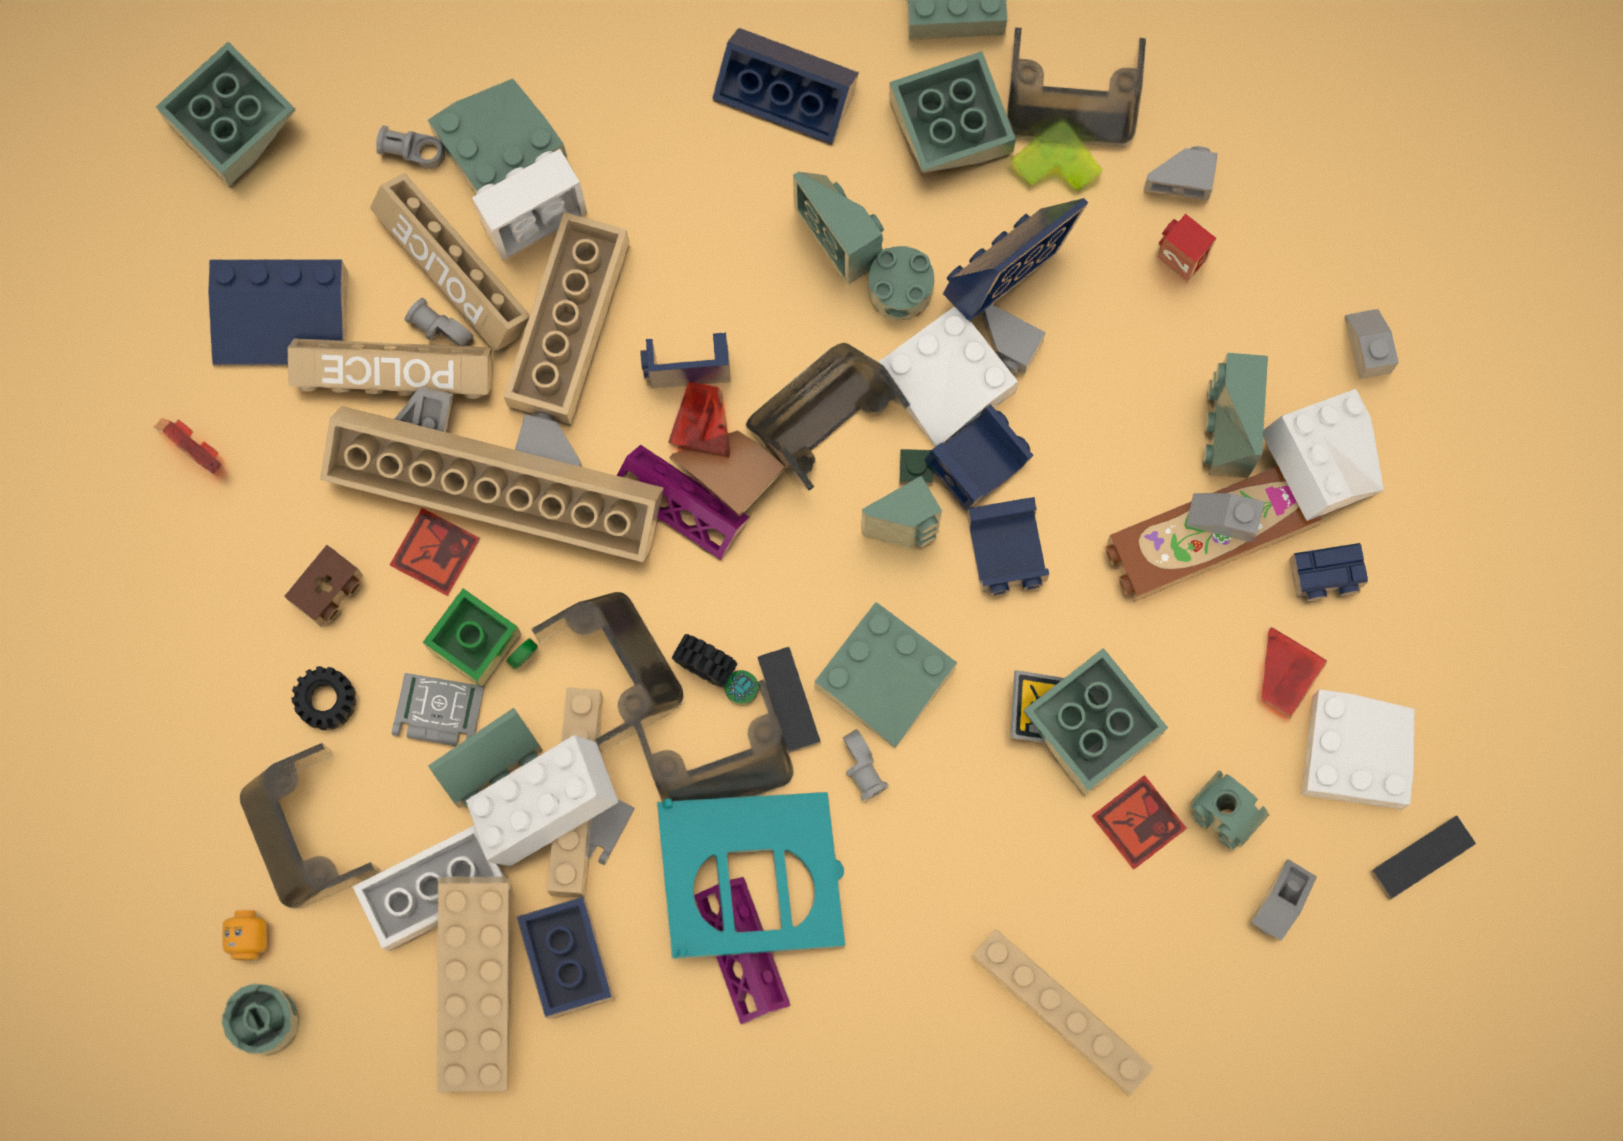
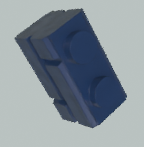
(1329, 571)

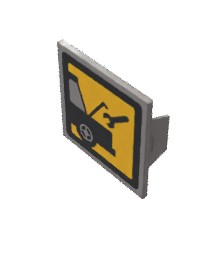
(1026, 690)

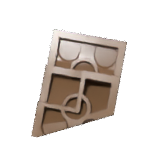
(735, 479)

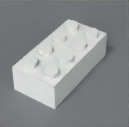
(542, 801)
(405, 897)

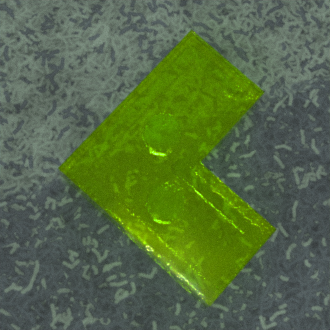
(1059, 148)

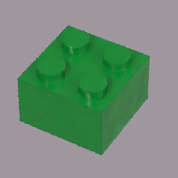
(472, 637)

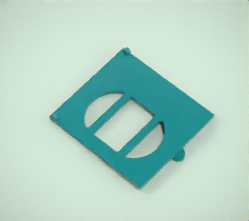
(778, 823)

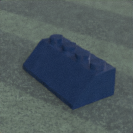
(784, 85)

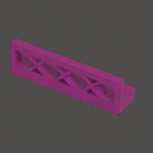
(691, 496)
(760, 971)

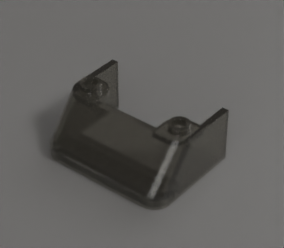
(1094, 115)
(818, 404)
(656, 686)
(744, 774)
(294, 880)

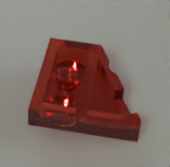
(701, 421)
(180, 435)
(1288, 672)

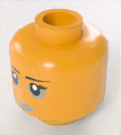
(244, 935)

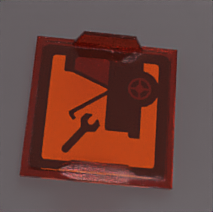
(434, 551)
(1139, 822)

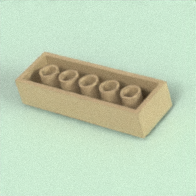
(566, 318)
(472, 984)

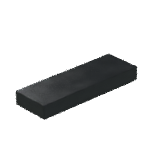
(789, 699)
(1423, 857)

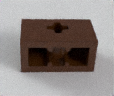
(330, 569)

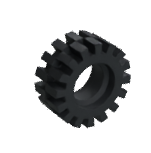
(704, 660)
(309, 683)

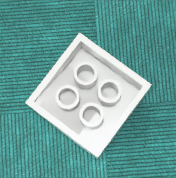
(529, 203)
(949, 376)
(1327, 454)
(1359, 750)

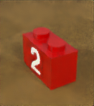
(1185, 246)

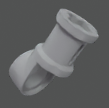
(408, 146)
(434, 324)
(863, 771)

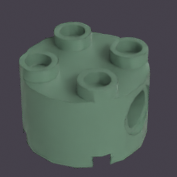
(901, 282)
(1224, 794)
(260, 1019)

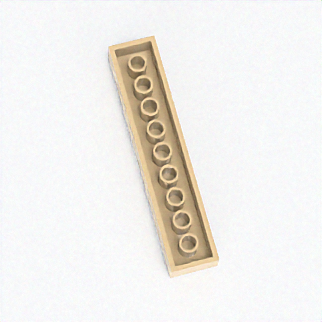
(491, 483)

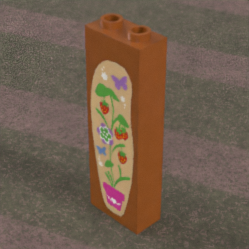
(1167, 552)

